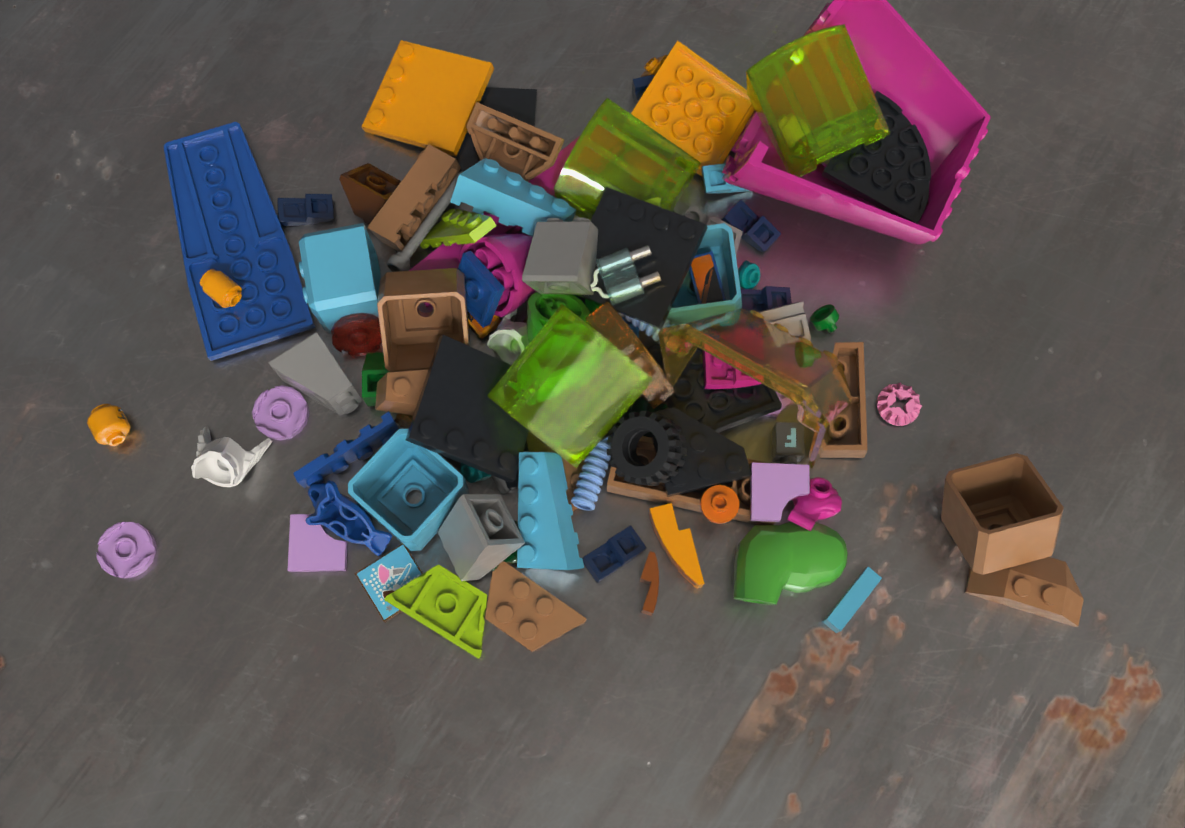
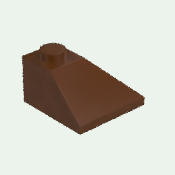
(368, 190)

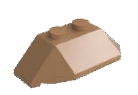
(512, 142)
(1036, 587)

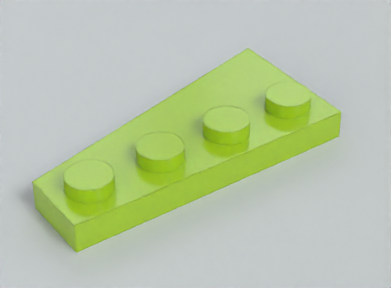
(458, 227)

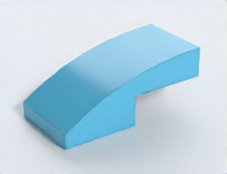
(713, 180)

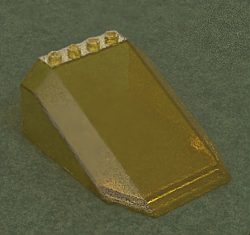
(770, 356)

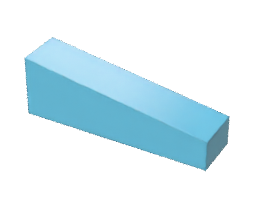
(852, 600)

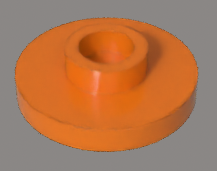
(719, 504)

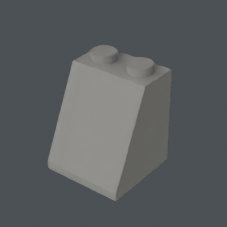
(562, 257)
(317, 375)
(479, 535)

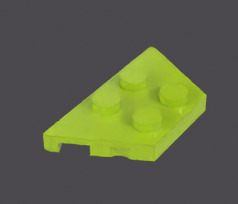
(445, 606)

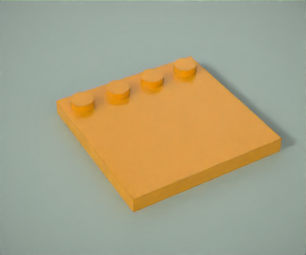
(427, 97)
(695, 106)

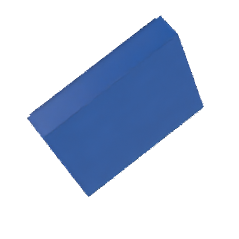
(481, 289)

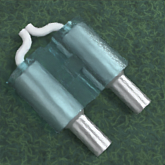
(621, 275)

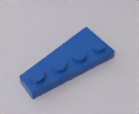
(347, 452)

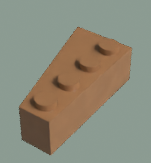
(414, 198)
(400, 391)
(851, 434)

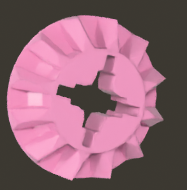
(897, 416)

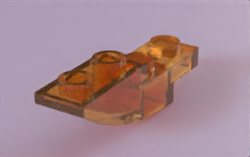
(615, 329)

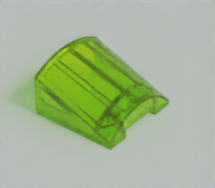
(815, 99)
(625, 157)
(570, 386)

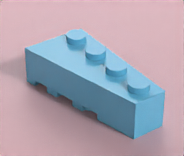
(508, 196)
(545, 514)

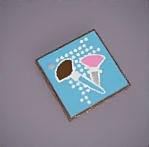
(387, 576)

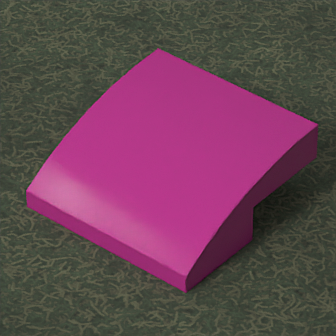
(722, 375)

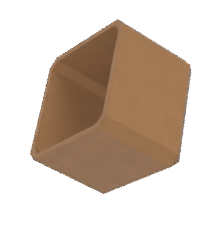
(412, 335)
(1001, 513)

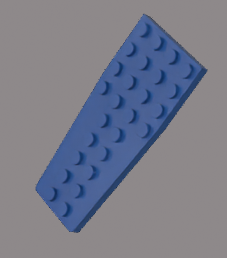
(233, 228)

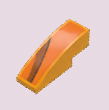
(676, 543)

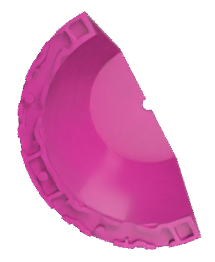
(930, 98)

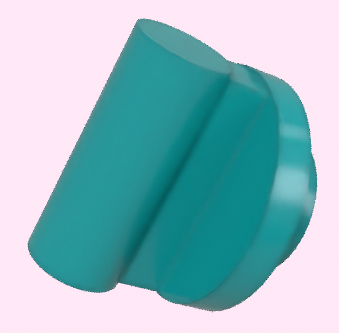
(748, 275)
(473, 475)

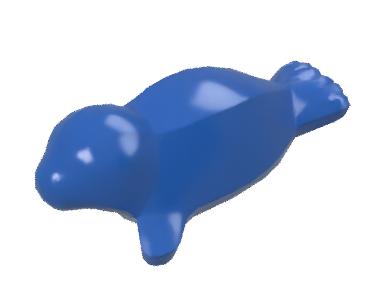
(345, 517)

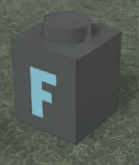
(788, 442)

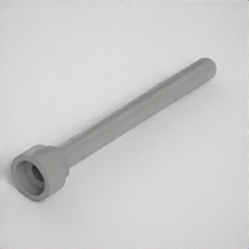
(401, 260)

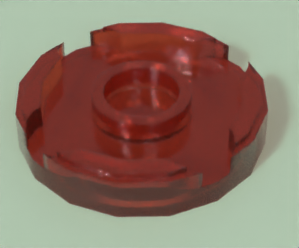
(357, 334)

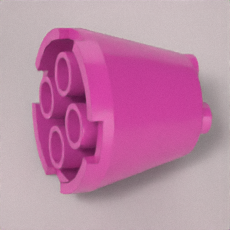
(506, 259)

